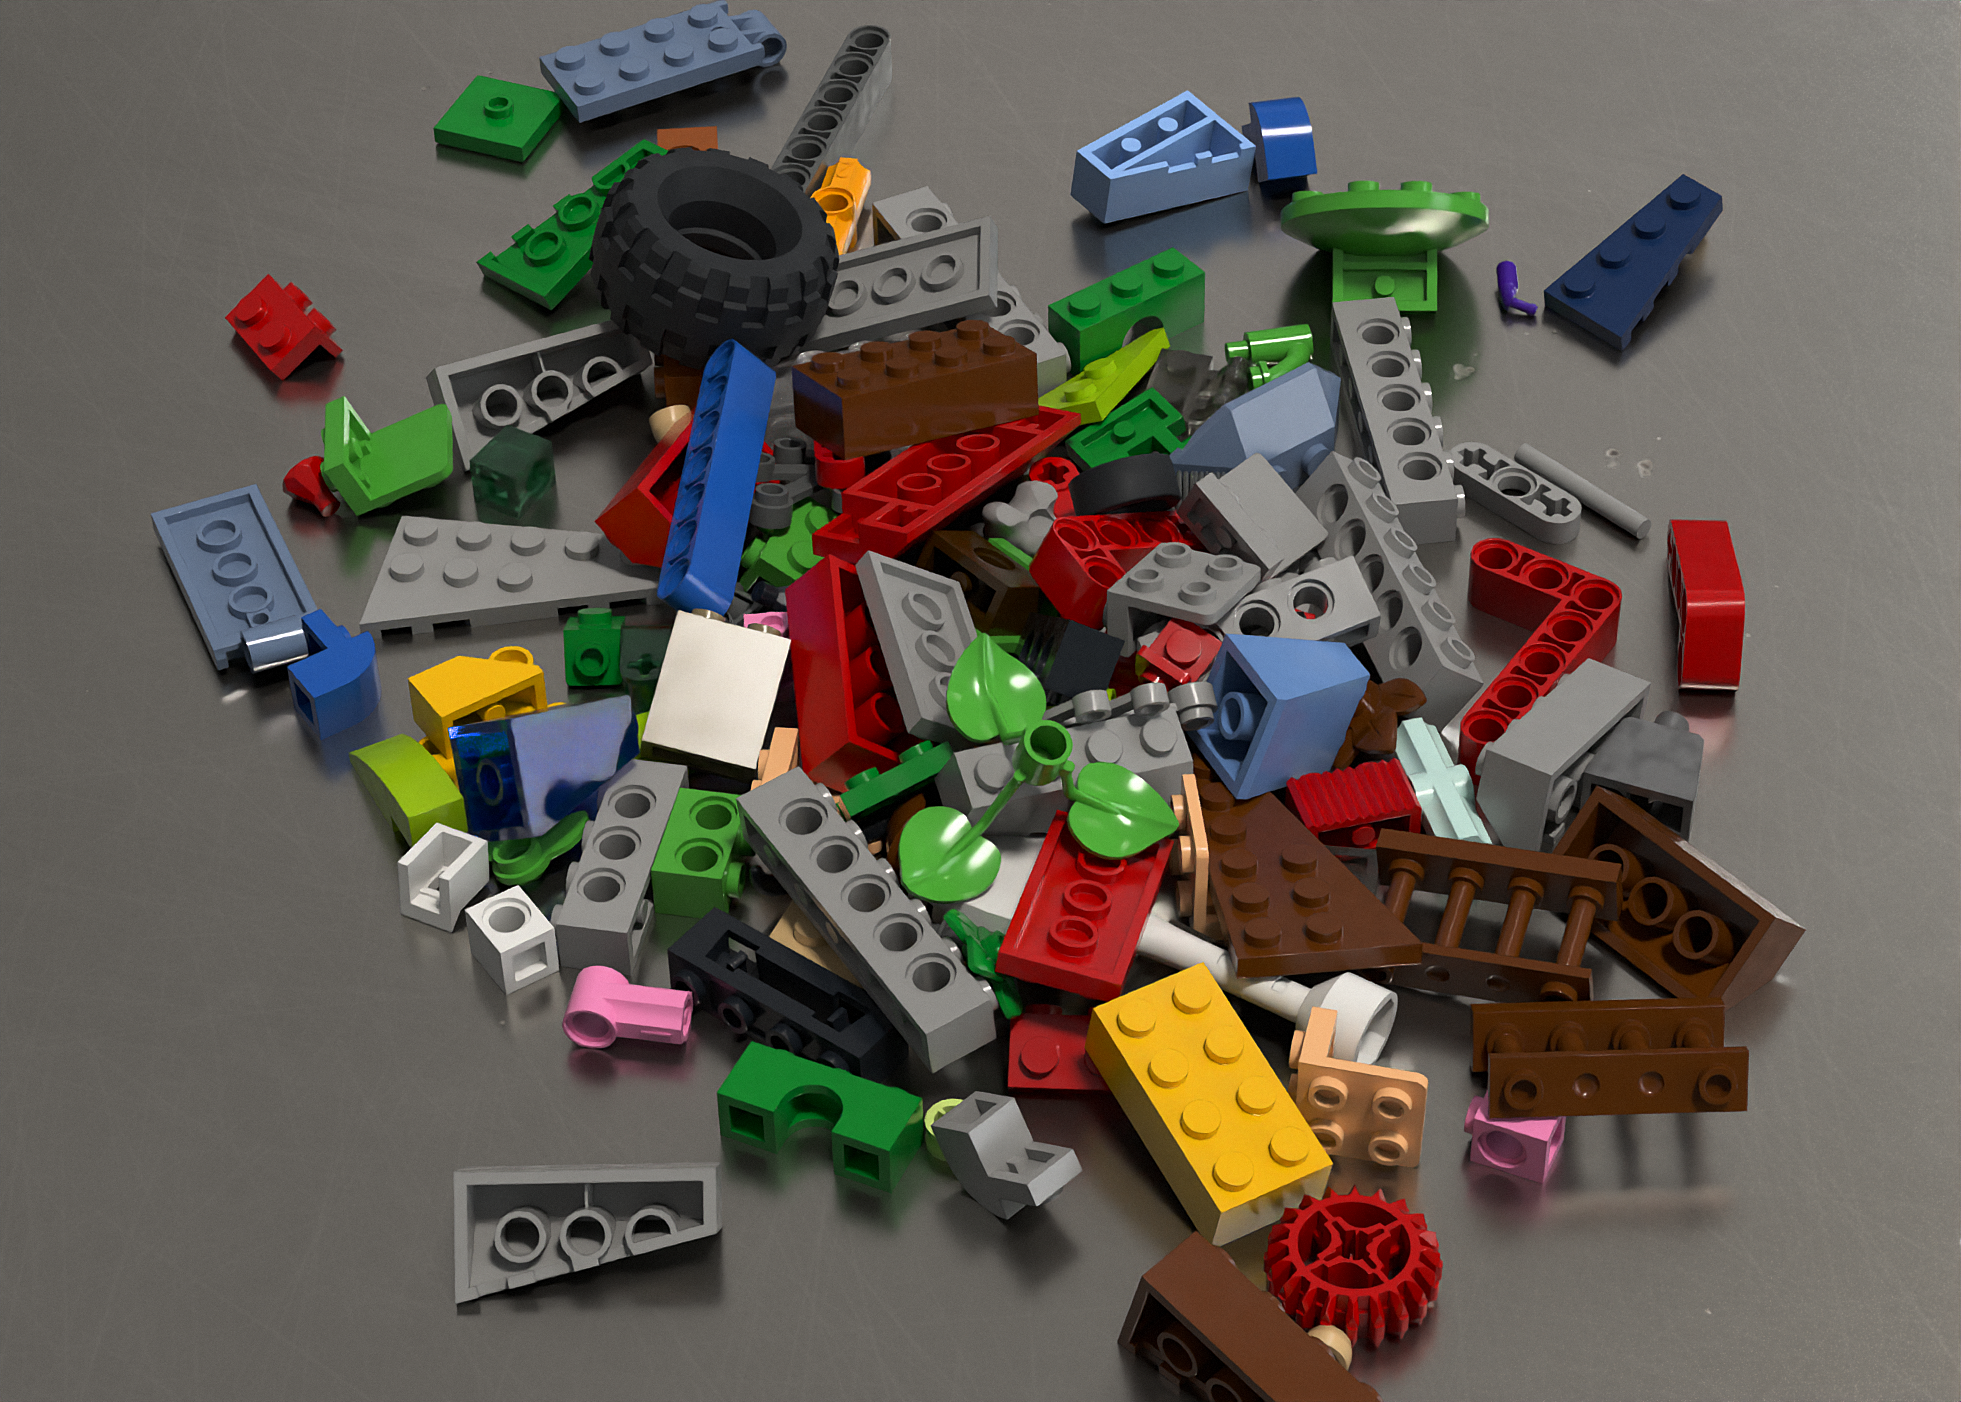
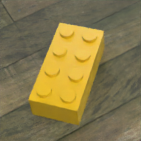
(1207, 1104)

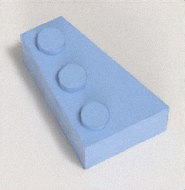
(1162, 162)

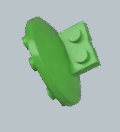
(1385, 238)

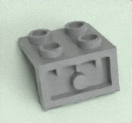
(1252, 517)

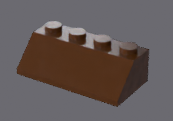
(1680, 910)

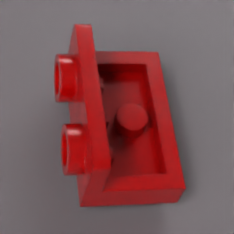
(280, 327)
(1051, 1055)

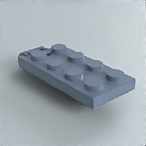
(660, 58)
(237, 578)

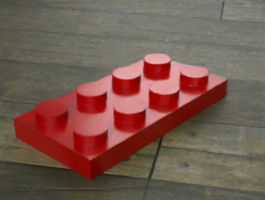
(1082, 916)

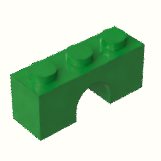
(1155, 292)
(779, 1093)

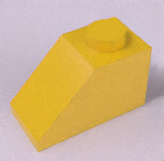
(470, 692)

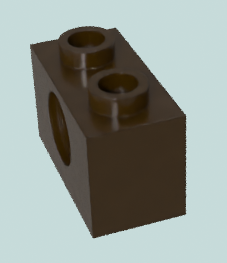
(993, 584)

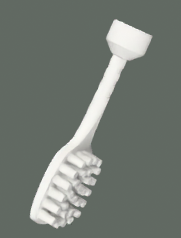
(1362, 1007)

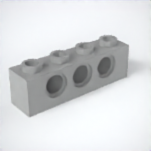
(1329, 584)
(611, 885)

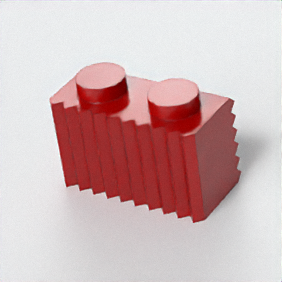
(1355, 803)

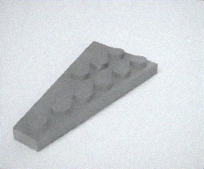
(497, 575)

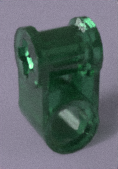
(642, 660)

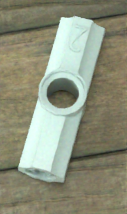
(1440, 787)

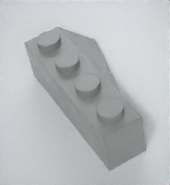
(532, 382)
(1143, 744)
(1540, 760)
(566, 1218)

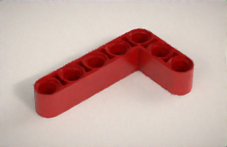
(1571, 619)

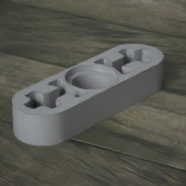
(1543, 512)

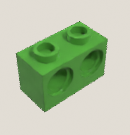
(700, 855)

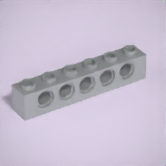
(922, 212)
(1395, 416)
(1415, 628)
(868, 918)

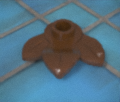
(1375, 719)

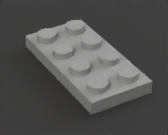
(911, 284)
(922, 635)

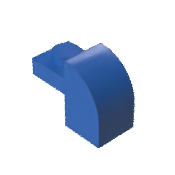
(1281, 139)
(337, 680)

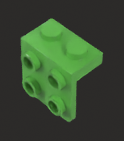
(388, 463)

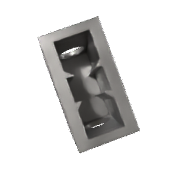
(1651, 766)

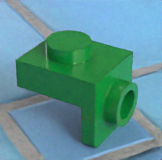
(593, 648)

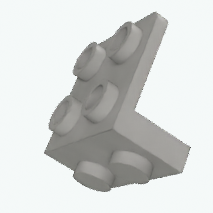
(1176, 585)

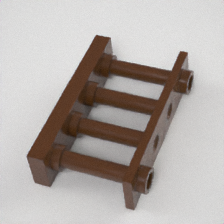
(1504, 876)
(1607, 1057)

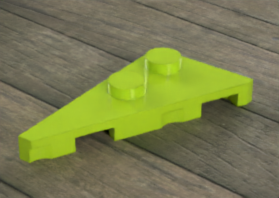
(1107, 379)

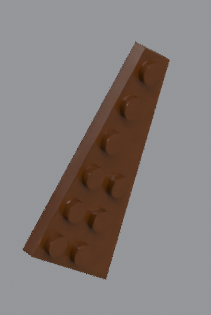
(1285, 895)

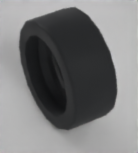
(1126, 486)

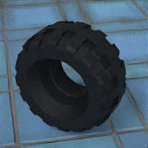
(712, 254)

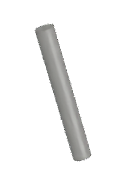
(1583, 490)

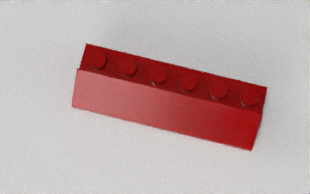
(937, 485)

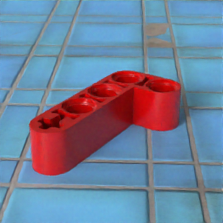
(1092, 552)
(1708, 604)

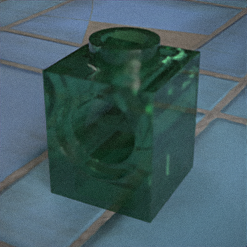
(512, 471)

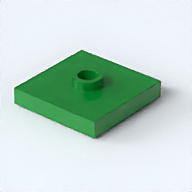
(499, 118)

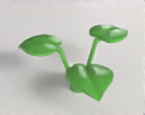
(999, 696)

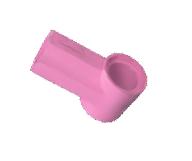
(610, 1007)

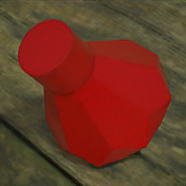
(307, 485)

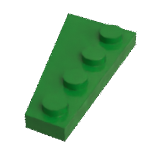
(556, 253)

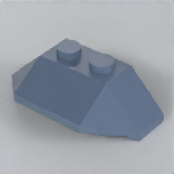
(1284, 420)

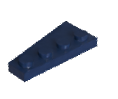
(1628, 269)

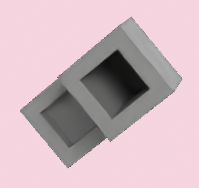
(997, 1157)

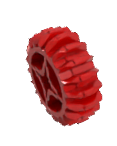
(1356, 1248)

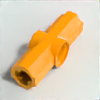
(843, 199)

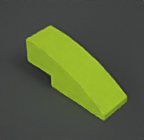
(409, 787)

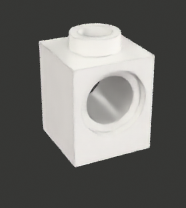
(512, 940)

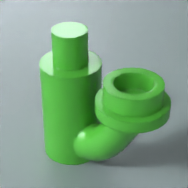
(1282, 346)

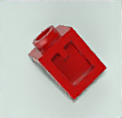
(1177, 655)

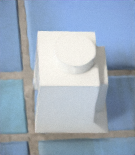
(443, 860)

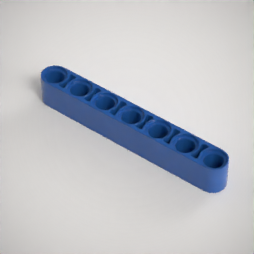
(717, 482)

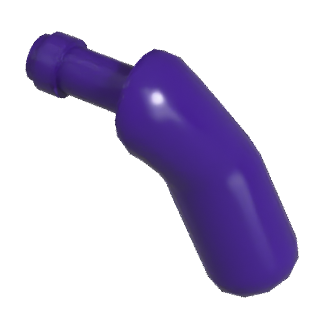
(1508, 288)

